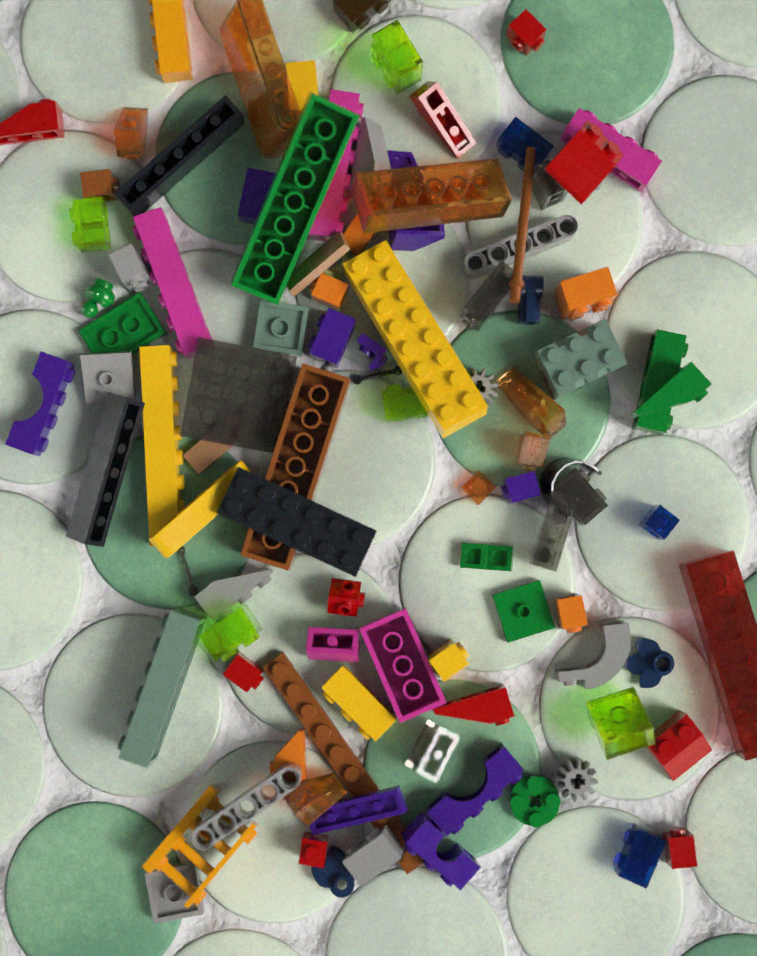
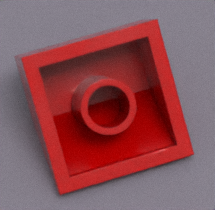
(678, 745)

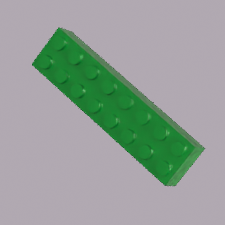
(294, 198)

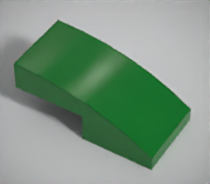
(486, 557)

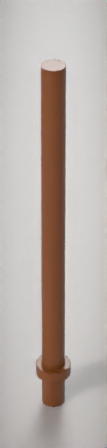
(516, 282)

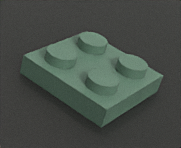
(281, 328)

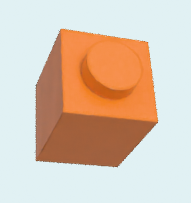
(329, 291)
(570, 613)

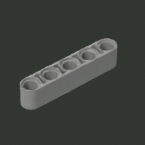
(533, 245)
(238, 814)

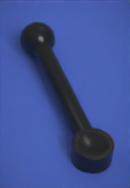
(357, 379)

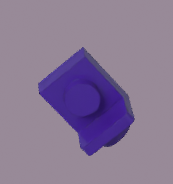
(369, 348)

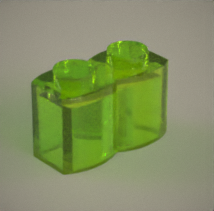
(91, 224)

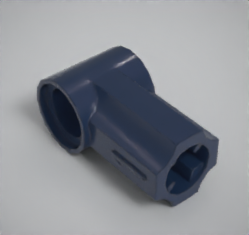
(530, 300)

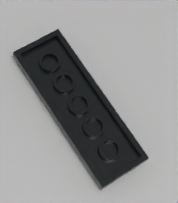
(296, 521)

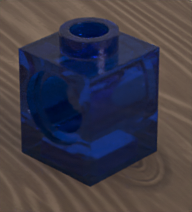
(659, 522)

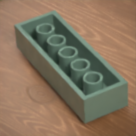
(162, 687)

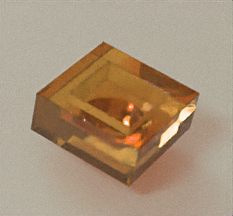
(478, 487)

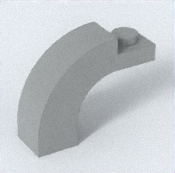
(609, 661)

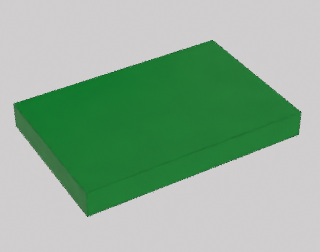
(124, 328)

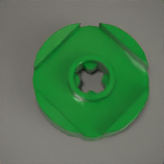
(549, 800)

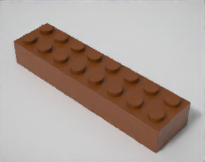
(301, 451)

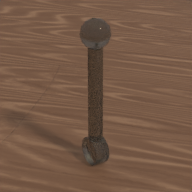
(193, 590)

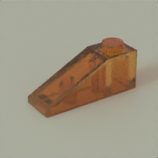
(532, 403)

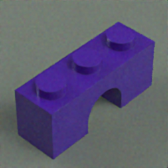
(455, 865)

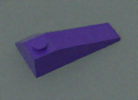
(411, 238)

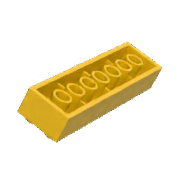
(415, 339)

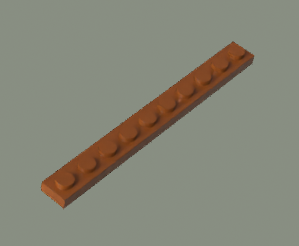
(332, 744)

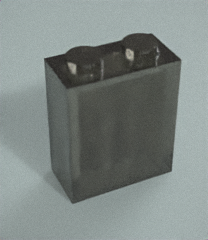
(487, 298)

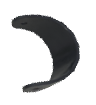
(553, 469)

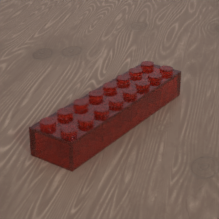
(729, 641)

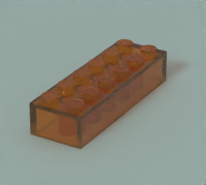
(430, 195)

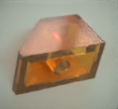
(131, 132)
(532, 450)
(315, 796)

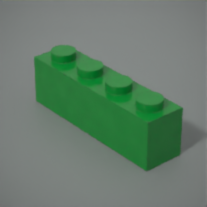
(662, 362)

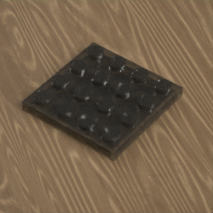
(237, 395)

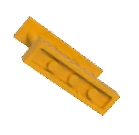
(177, 842)

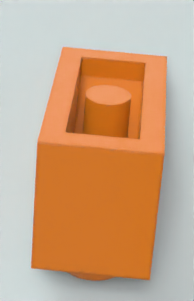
(292, 751)

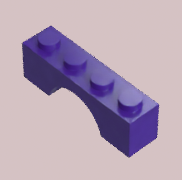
(32, 433)
(451, 810)

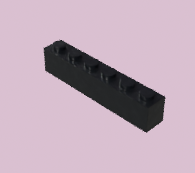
(180, 157)
(105, 470)

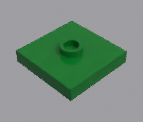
(523, 611)

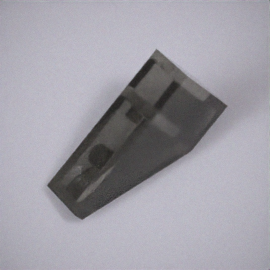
(553, 532)

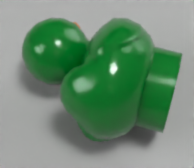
(97, 293)

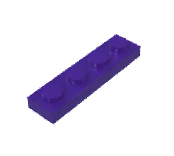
(360, 810)

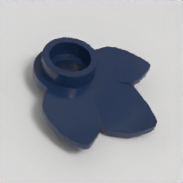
(645, 662)
(333, 872)

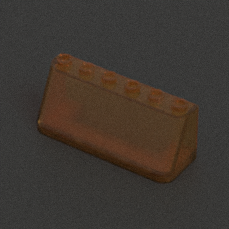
(260, 76)

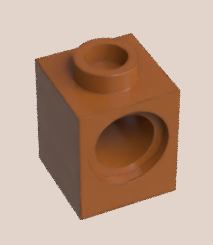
(99, 184)

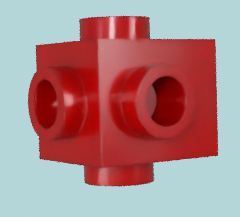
(345, 597)

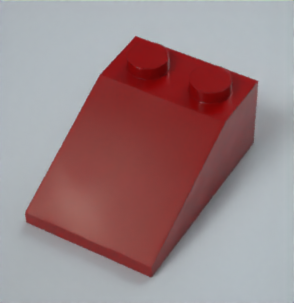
(584, 161)

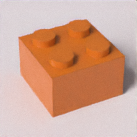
(585, 293)

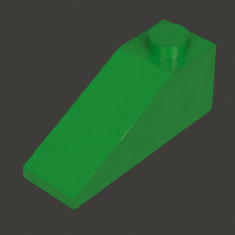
(680, 389)

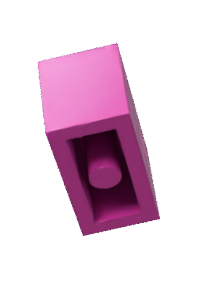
(333, 644)

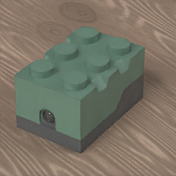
(579, 359)

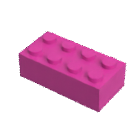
(402, 665)

